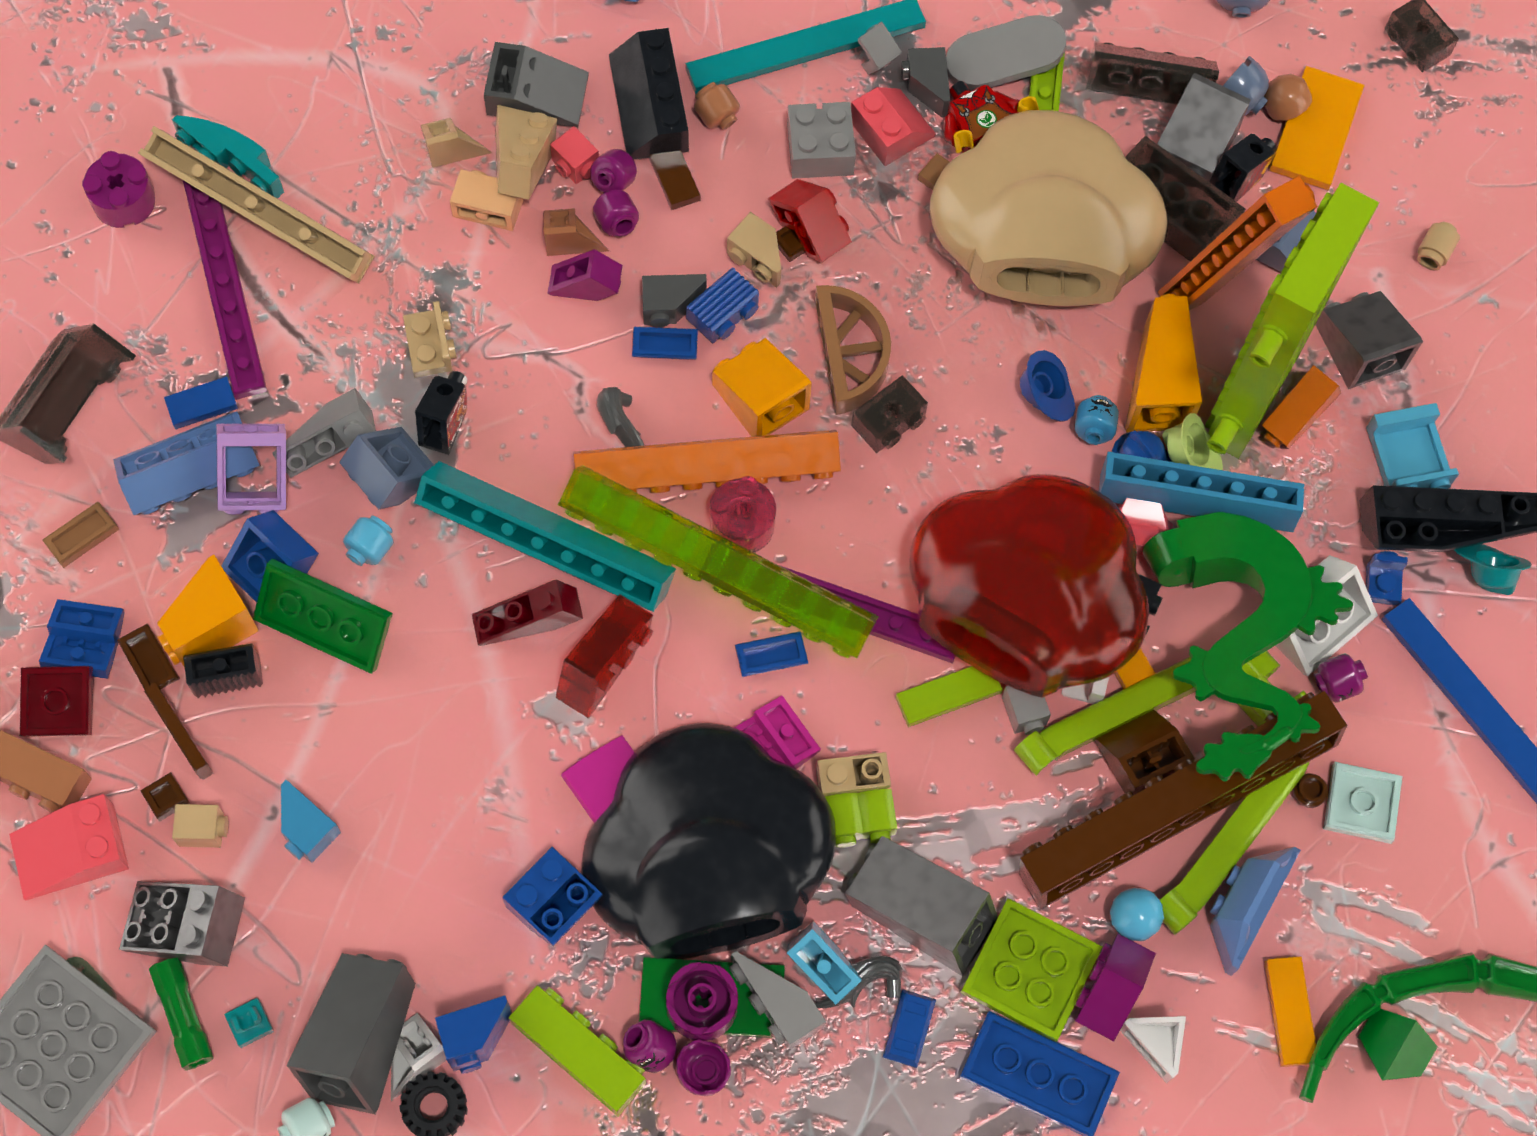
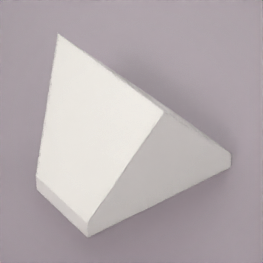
(1158, 1042)
(415, 1054)

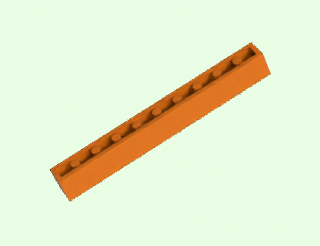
(1243, 242)

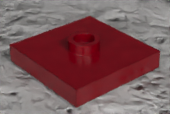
(56, 701)

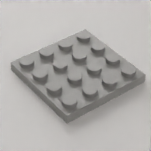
(62, 1045)

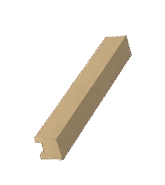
(257, 205)

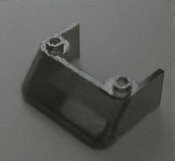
(58, 389)

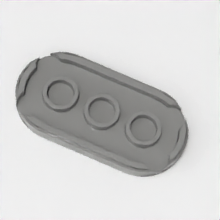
(1006, 52)

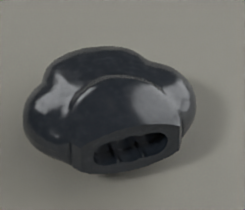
(708, 844)

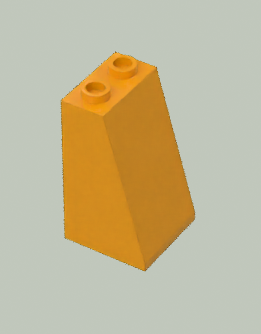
(1166, 369)

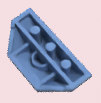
(1248, 903)

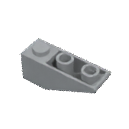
(328, 432)
(785, 1004)

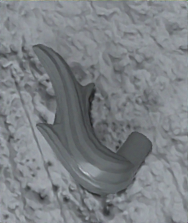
(610, 408)
(870, 970)

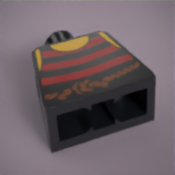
(1250, 157)

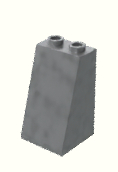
(923, 904)

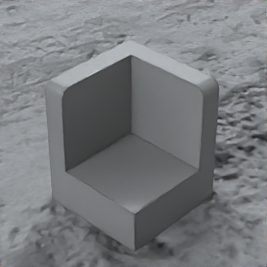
(879, 47)

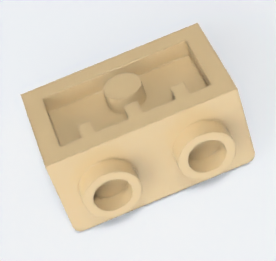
(428, 342)

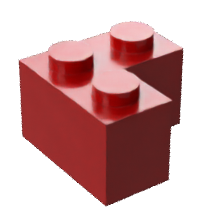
(813, 216)

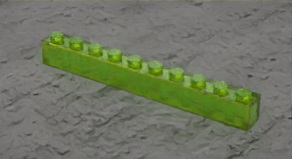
(717, 561)

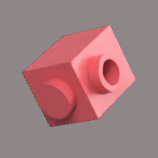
(573, 155)

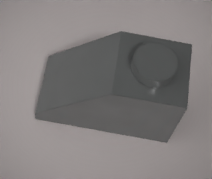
(928, 77)
(668, 295)

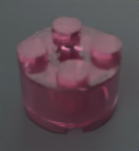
(744, 498)

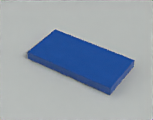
(1039, 1075)

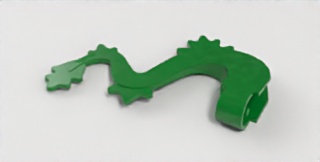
(1252, 553)

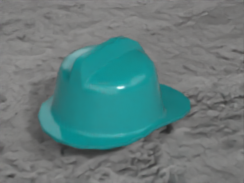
(1493, 568)

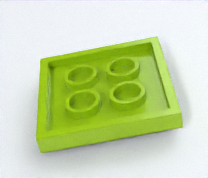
(1031, 970)

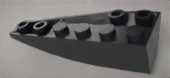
(1444, 517)

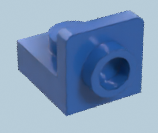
(1385, 577)

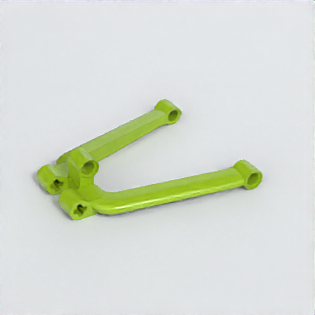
(1150, 694)

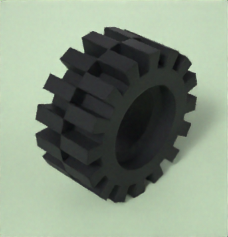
(418, 1090)

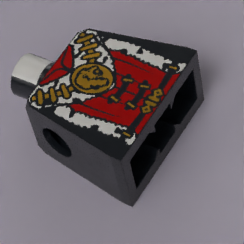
(442, 412)

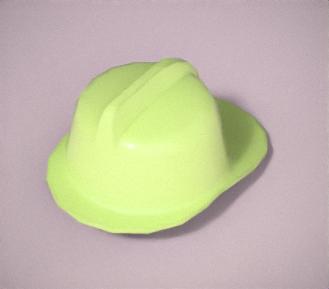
(1188, 444)

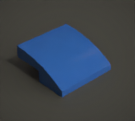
(82, 636)

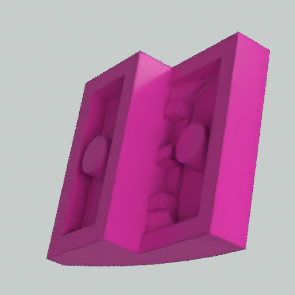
(781, 733)
(597, 776)

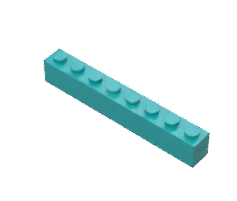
(544, 535)

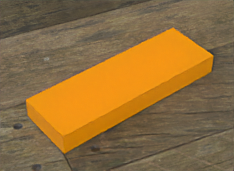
(1290, 1010)

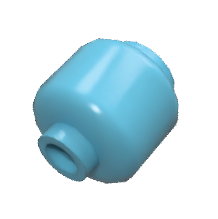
(368, 541)

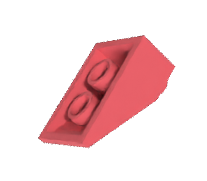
(69, 847)

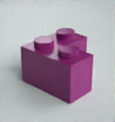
(1116, 986)

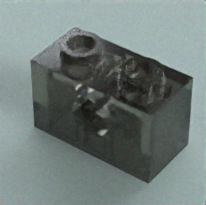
(1421, 34)
(897, 400)

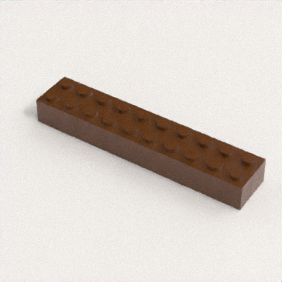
(1164, 810)

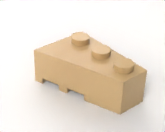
(522, 149)

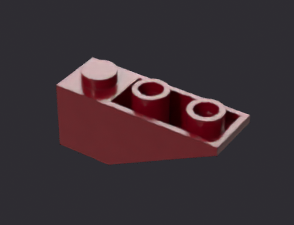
(528, 613)

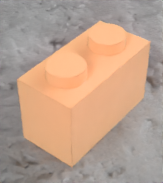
(478, 201)

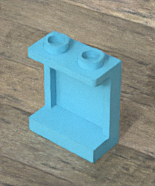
(1410, 448)

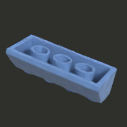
(179, 466)

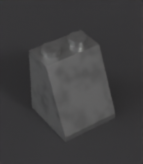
(1204, 125)
(1367, 338)

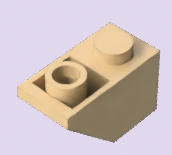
(756, 247)
(853, 774)

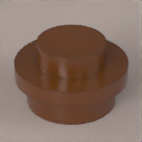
(1310, 791)

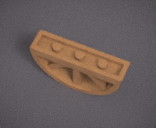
(837, 297)

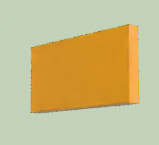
(1316, 138)

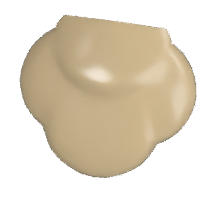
(1048, 211)

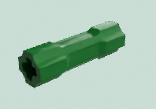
(188, 1035)

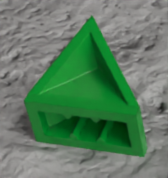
(1396, 1045)

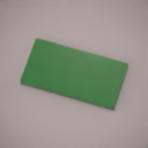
(322, 616)
(656, 980)

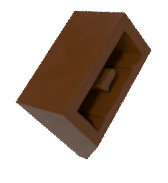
(1143, 750)

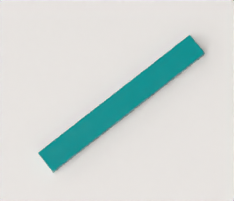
(802, 45)

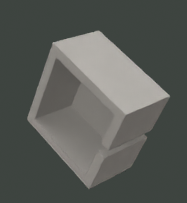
(821, 140)

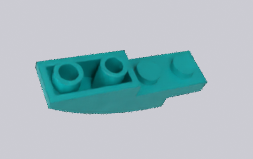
(229, 149)

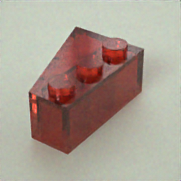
(603, 655)

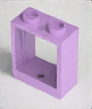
(251, 435)

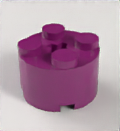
(119, 189)
(702, 981)

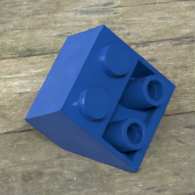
(551, 897)

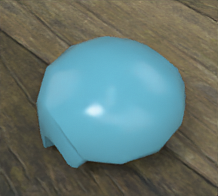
(1137, 914)

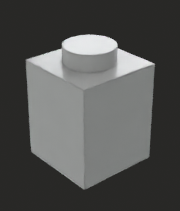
(1025, 711)

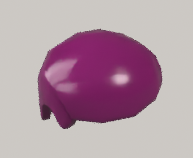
(703, 1067)

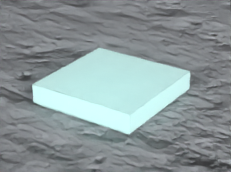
(1363, 802)

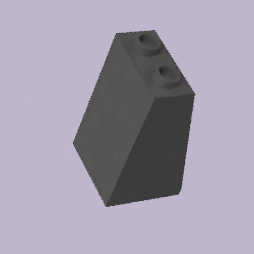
(354, 1033)

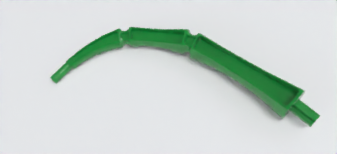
(1457, 974)

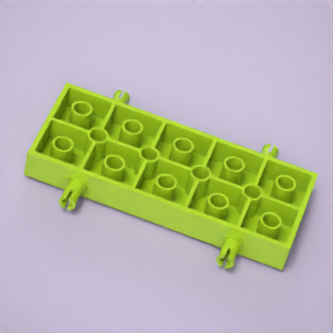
(1288, 317)

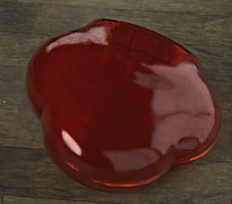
(1031, 583)

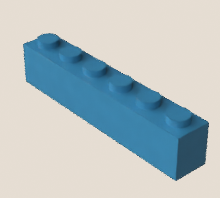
(1202, 490)

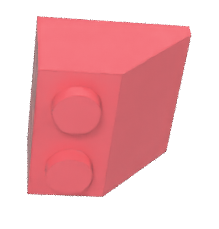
(889, 123)

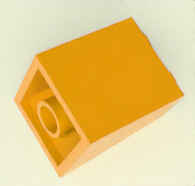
(762, 388)
(205, 615)

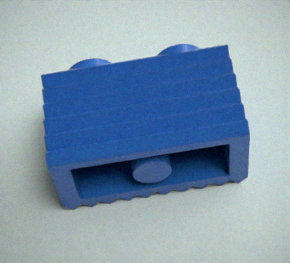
(723, 306)

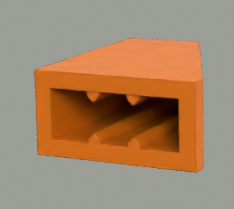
(1301, 408)

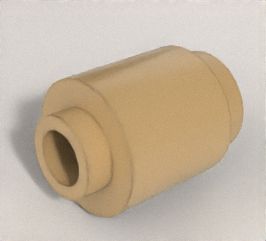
(1438, 245)

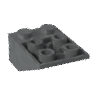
(534, 83)

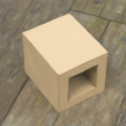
(199, 825)

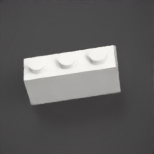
(1310, 650)

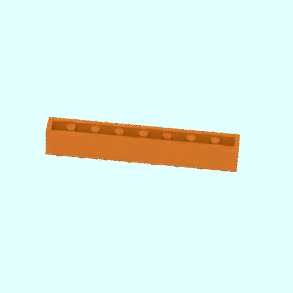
(717, 460)

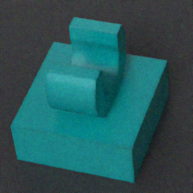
(249, 1023)

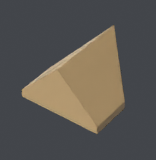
(449, 143)

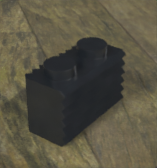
(223, 670)

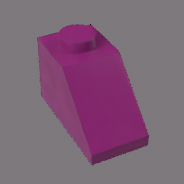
(586, 277)

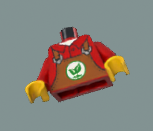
(976, 111)

